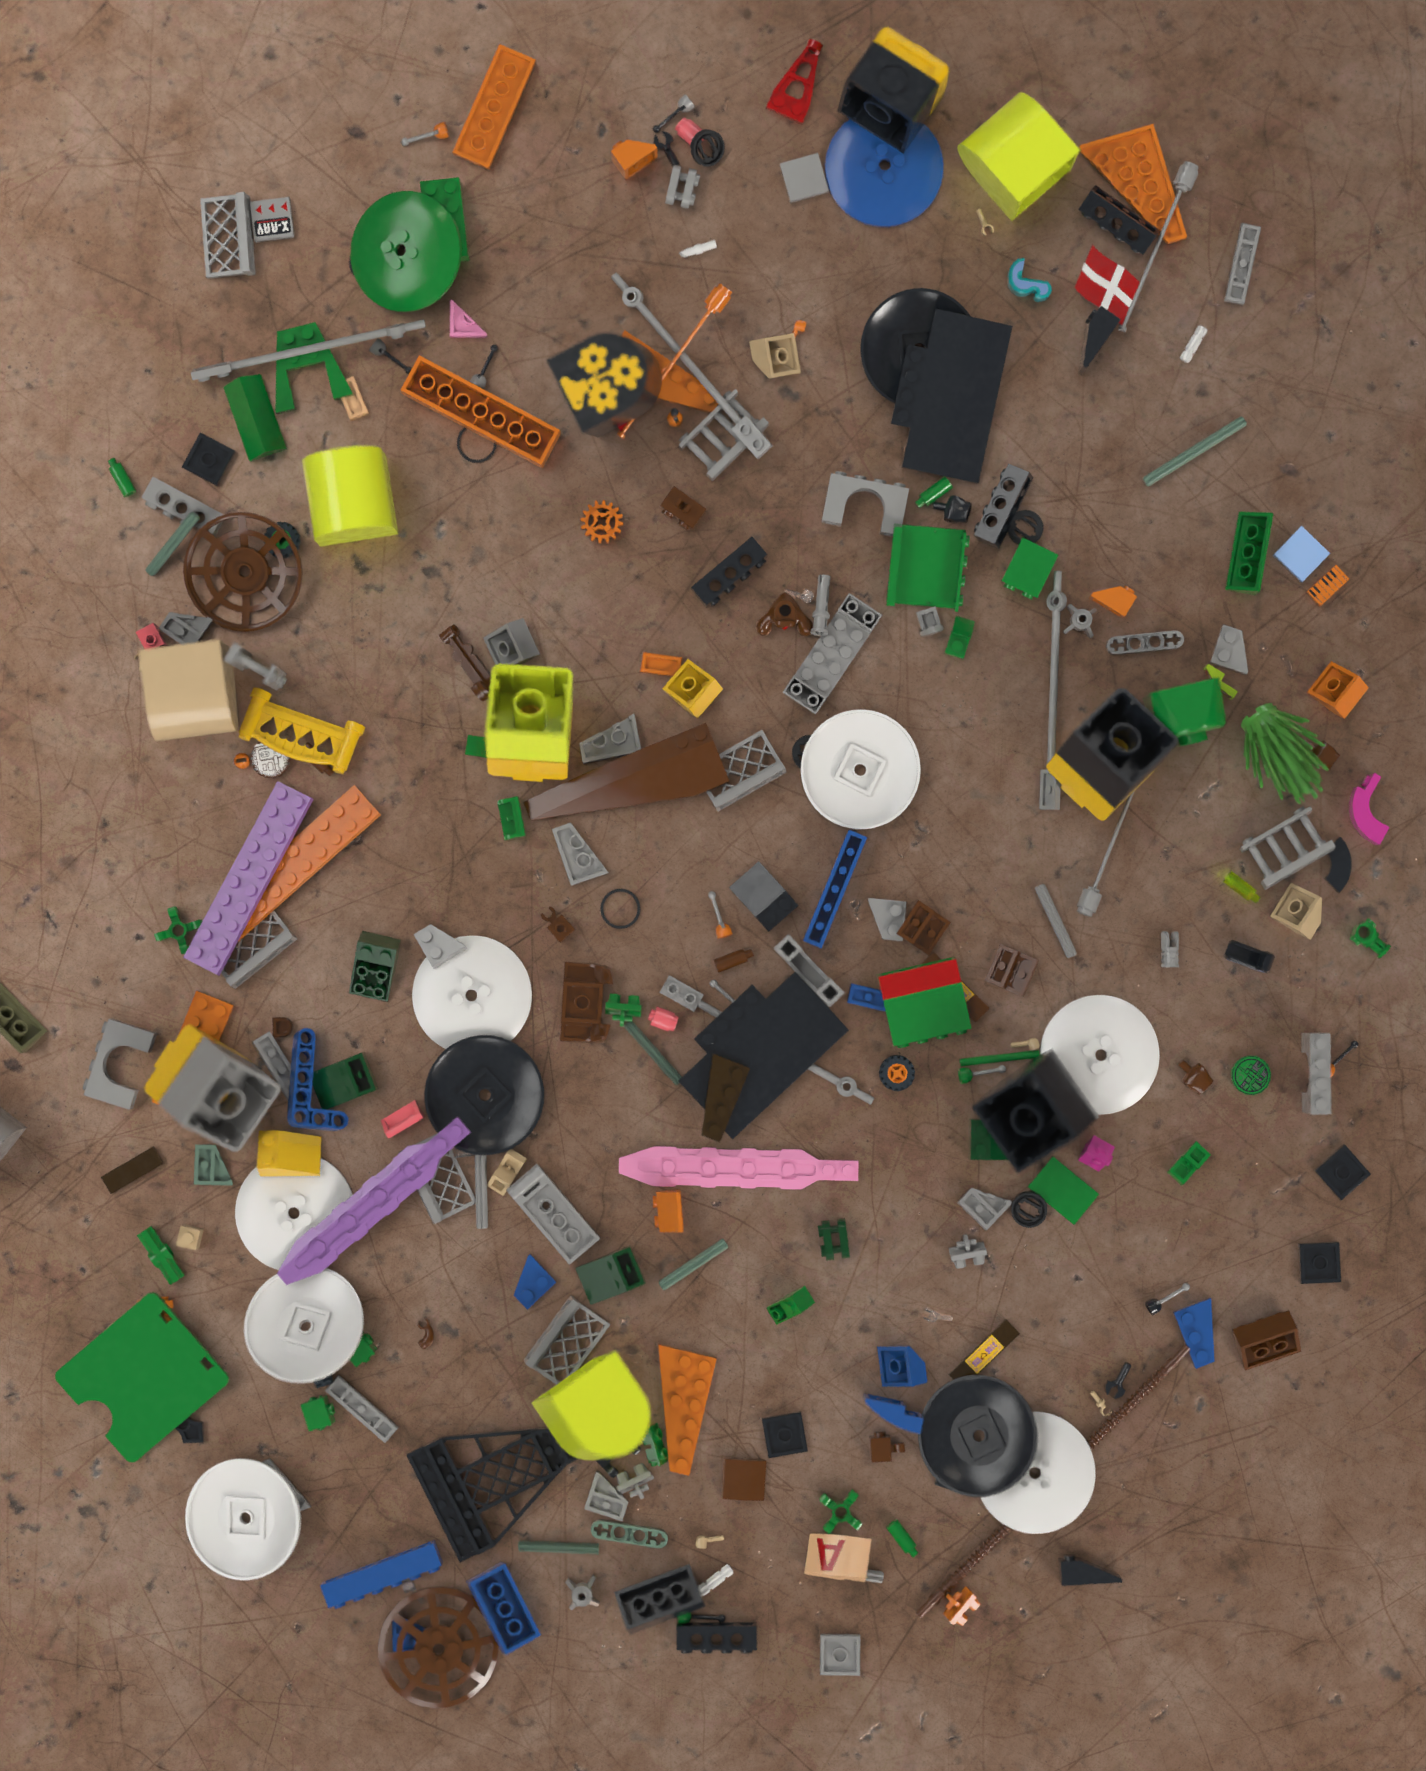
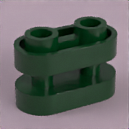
(825, 1231)

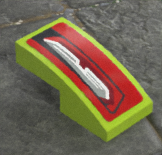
(1226, 690)

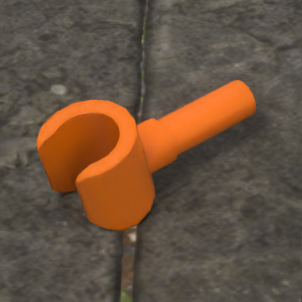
(799, 326)

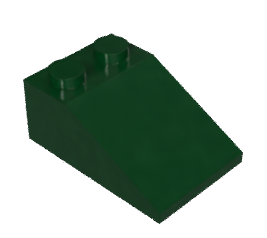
(982, 1144)

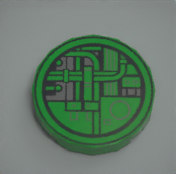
(1250, 1075)

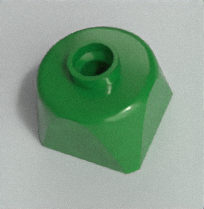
(1189, 709)

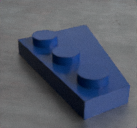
(1197, 1331)

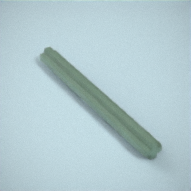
(1194, 451)

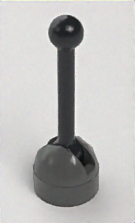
(379, 348)

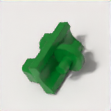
(623, 1012)

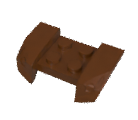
(583, 1002)

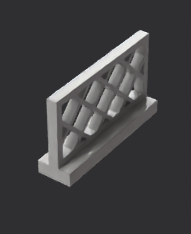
(243, 231)
(752, 782)
(263, 955)
(428, 1197)
(555, 1329)

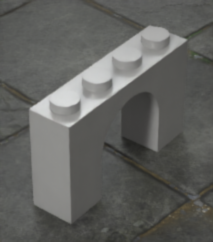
(842, 487)
(808, 970)
(100, 1084)
(1318, 1096)

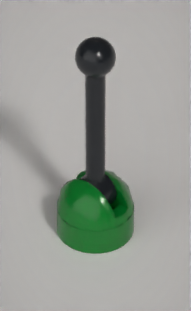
(684, 1619)

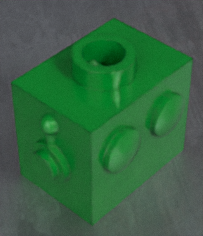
(364, 1350)
(318, 1413)

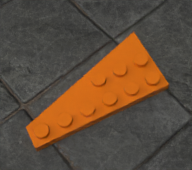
(679, 385)
(685, 1391)

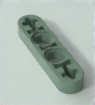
(629, 1531)

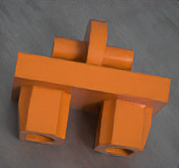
(959, 1604)

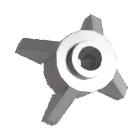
(1076, 624)
(582, 1588)

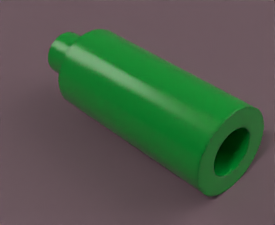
(121, 478)
(934, 492)
(902, 1537)

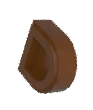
(281, 1027)

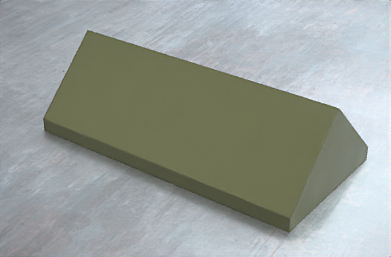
(17, 1023)

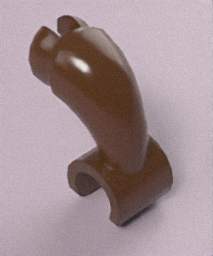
(428, 1338)

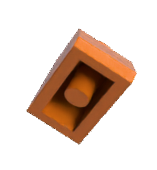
(1116, 599)

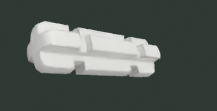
(1193, 344)
(715, 1579)

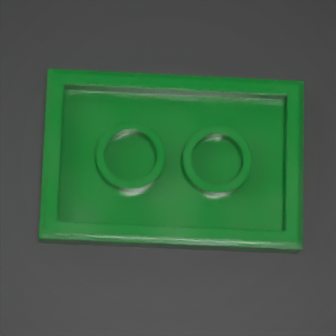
(1063, 1190)

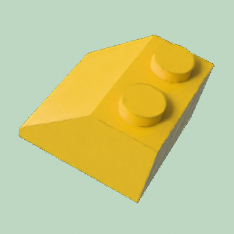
(692, 688)

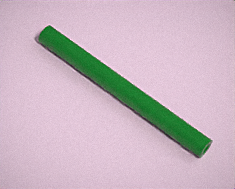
(998, 1058)

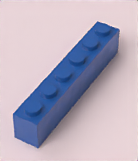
(834, 889)
(381, 1573)

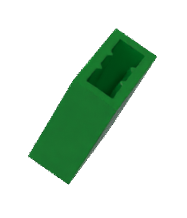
(1029, 568)

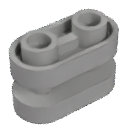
(691, 180)

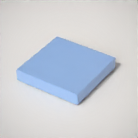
(1301, 554)

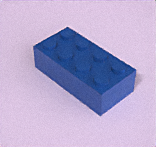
(503, 1608)

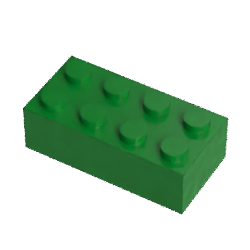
(449, 194)

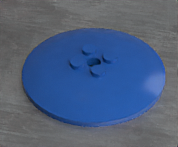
(881, 195)

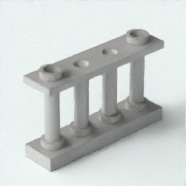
(728, 454)
(242, 659)
(1288, 867)

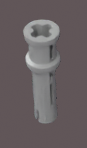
(821, 610)

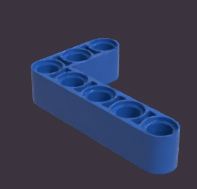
(295, 1086)

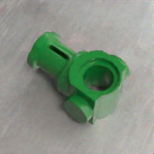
(1371, 939)

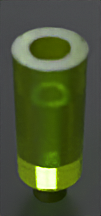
(1241, 887)

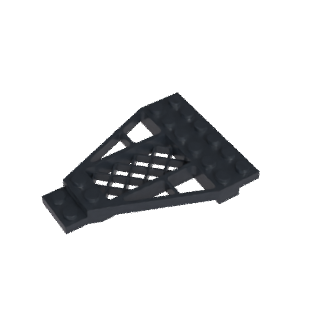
(450, 1492)

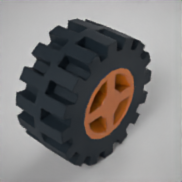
(901, 1068)

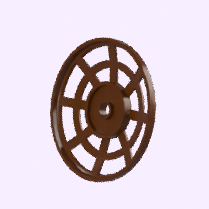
(231, 575)
(427, 1639)

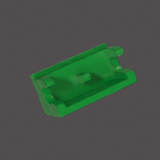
(511, 818)

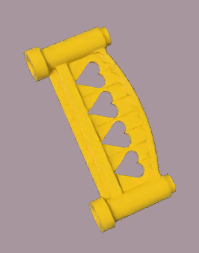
(261, 711)

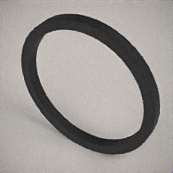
(472, 460)
(602, 905)

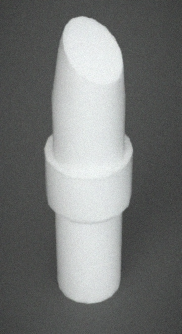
(698, 249)

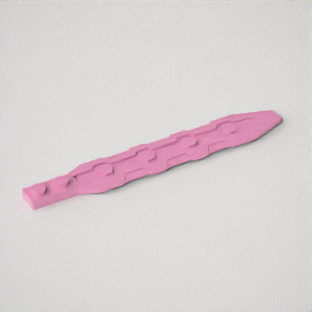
(725, 1167)

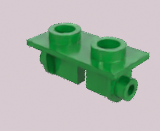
(657, 1453)

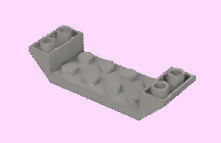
(832, 654)

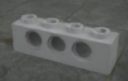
(157, 489)

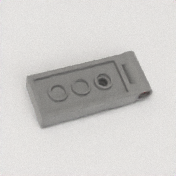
(559, 1223)

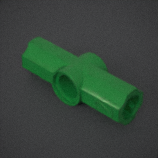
(161, 1255)

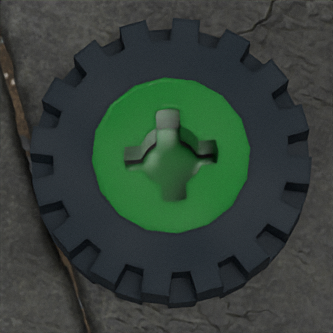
(282, 544)

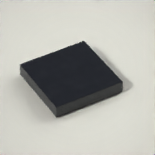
(208, 459)
(1342, 1172)
(1319, 1262)
(784, 1434)

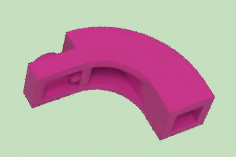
(1360, 813)

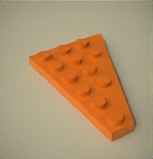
(1139, 174)

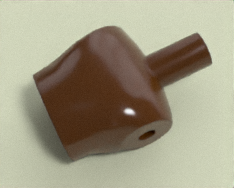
(1326, 754)
(1196, 1077)

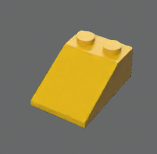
(288, 1154)

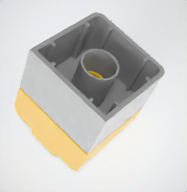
(211, 1088)

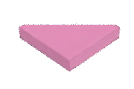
(462, 324)

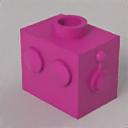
(1096, 1153)

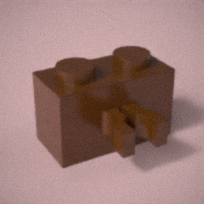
(682, 508)

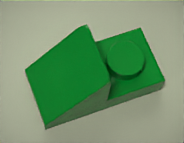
(959, 637)

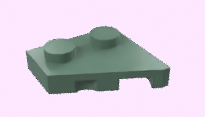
(209, 1166)

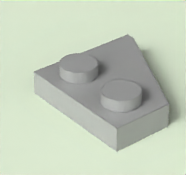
(185, 628)
(983, 1206)

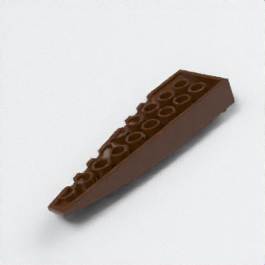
(660, 772)

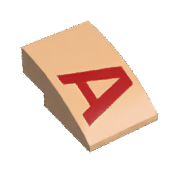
(838, 1557)

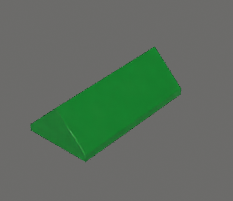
(254, 416)
(1249, 552)

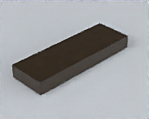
(132, 1170)

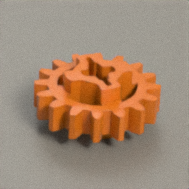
(594, 528)

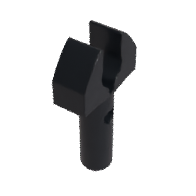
(666, 148)
(1118, 1381)

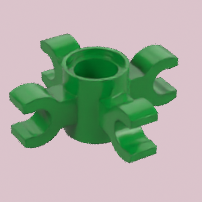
(175, 919)
(848, 1517)

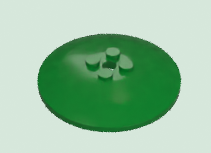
(430, 256)

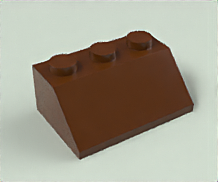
(1267, 1340)

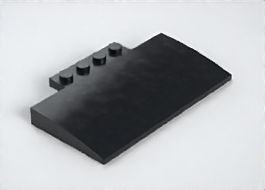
(951, 395)
(770, 1036)

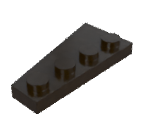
(724, 1088)

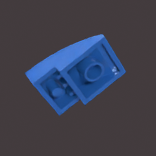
(895, 1413)

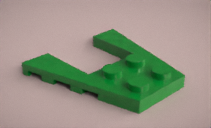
(299, 337)

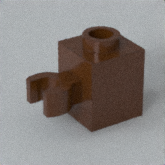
(560, 926)
(882, 1447)

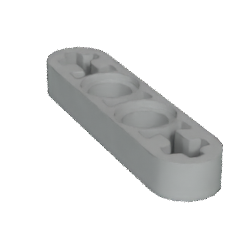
(1144, 640)

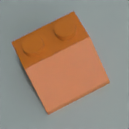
(632, 156)
(1338, 689)
(669, 1211)

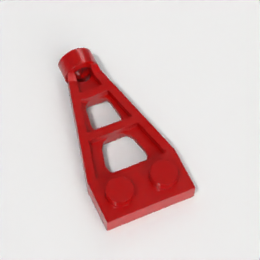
(787, 105)

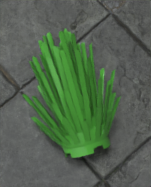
(1282, 751)

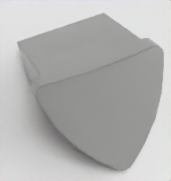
(929, 621)

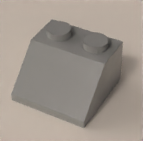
(511, 644)

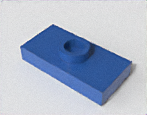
(866, 997)

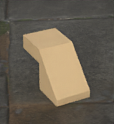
(506, 1172)

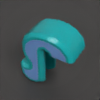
(1025, 286)

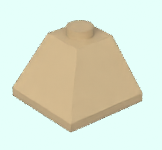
(776, 355)
(1299, 911)

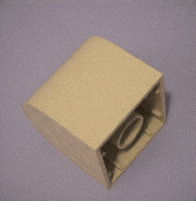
(189, 690)

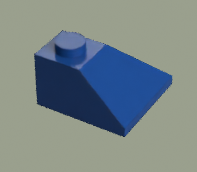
(901, 1367)

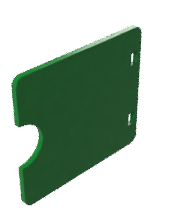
(144, 1375)

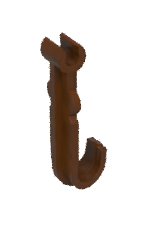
(470, 662)

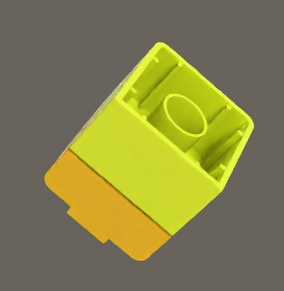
(529, 722)

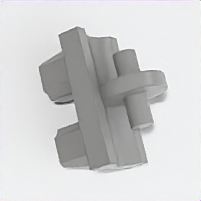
(968, 1249)
(627, 1484)

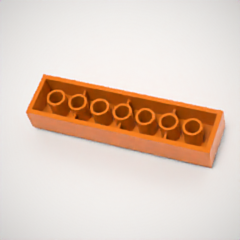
(480, 411)

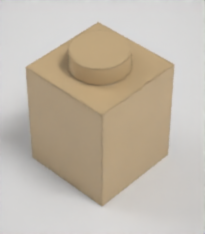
(189, 1237)

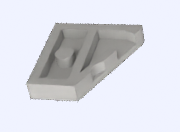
(1230, 650)
(888, 916)
(438, 945)
(605, 1499)

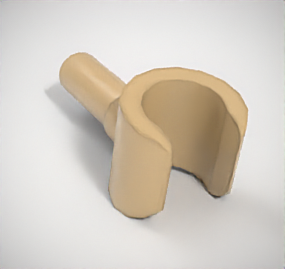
(984, 223)
(1033, 1044)
(701, 1541)

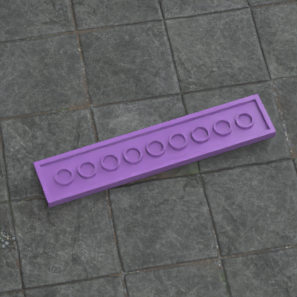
(248, 878)

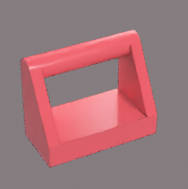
(402, 1119)

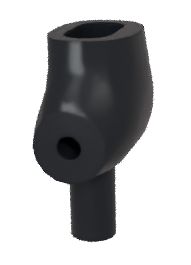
(955, 510)

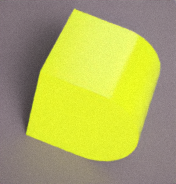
(1018, 154)
(349, 495)
(596, 1410)

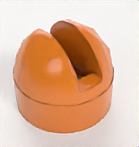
(242, 765)

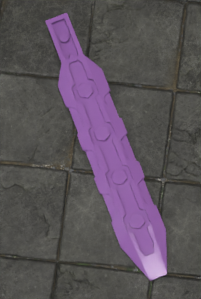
(369, 1205)

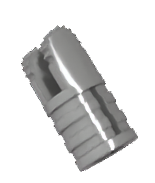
(1169, 949)

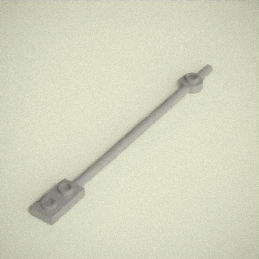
(222, 369)
(744, 428)
(1049, 785)
(692, 998)

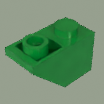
(790, 1305)

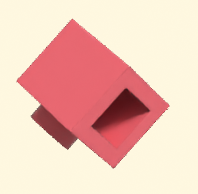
(151, 637)

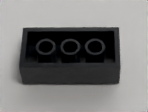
(659, 1599)

